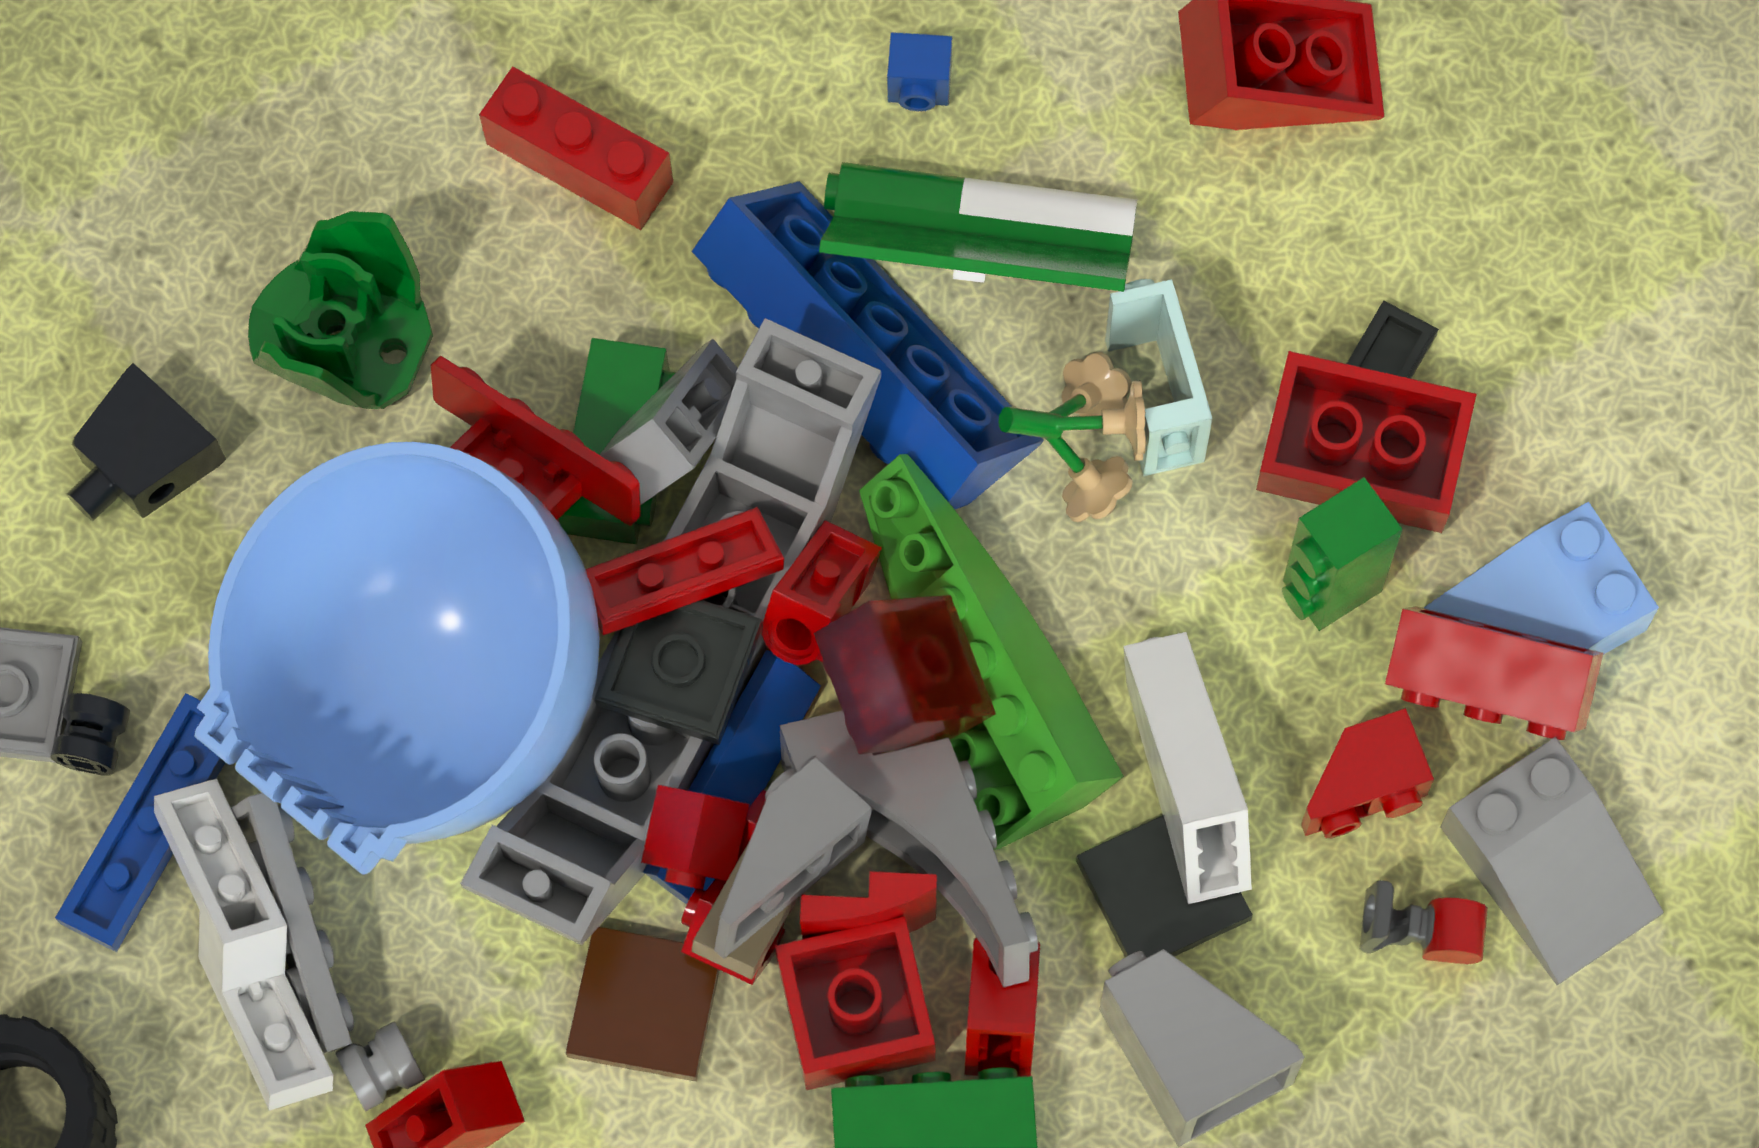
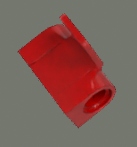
(817, 591)

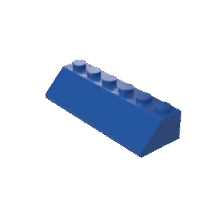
(928, 391)

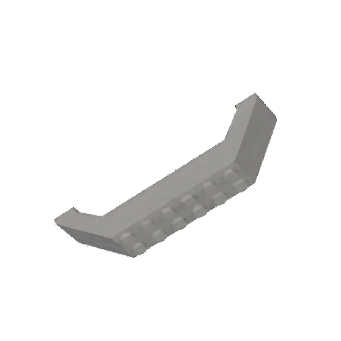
(780, 448)

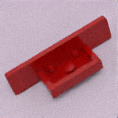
(529, 449)

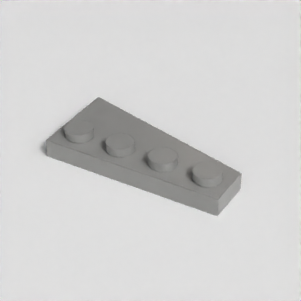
(308, 950)

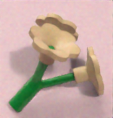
(1099, 397)

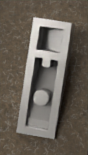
(676, 423)
(800, 836)

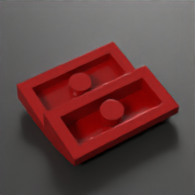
(889, 898)

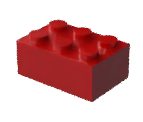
(1357, 423)

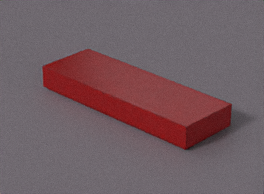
(683, 570)

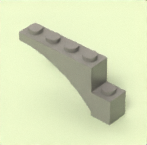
(931, 822)

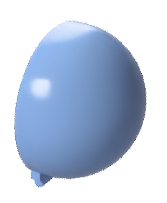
(400, 649)

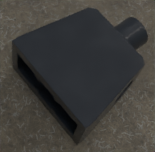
(140, 449)

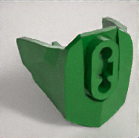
(352, 281)

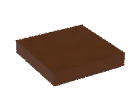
(642, 1005)

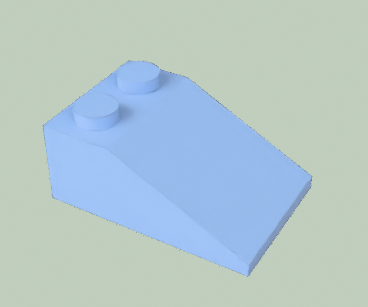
(1560, 586)

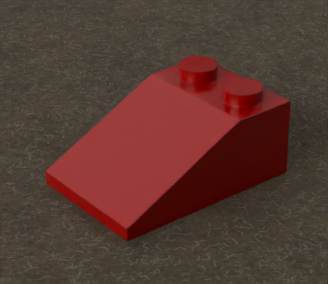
(1279, 63)

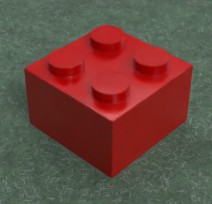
(856, 1003)

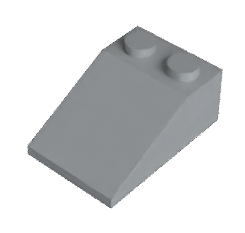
(1552, 860)

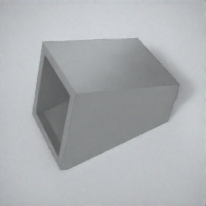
(1193, 1044)

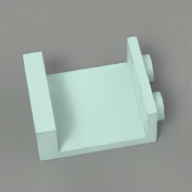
(1177, 430)

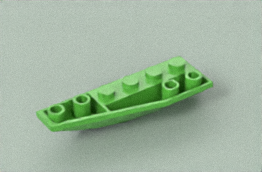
(1042, 746)

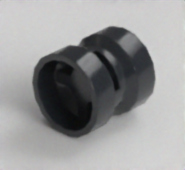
(90, 734)

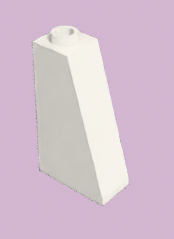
(1189, 767)

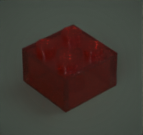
(904, 673)

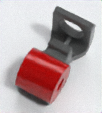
(1447, 928)

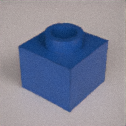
(919, 70)

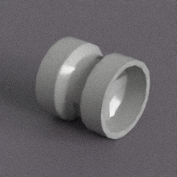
(380, 1066)

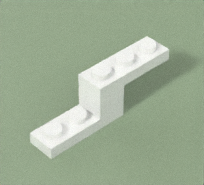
(243, 944)

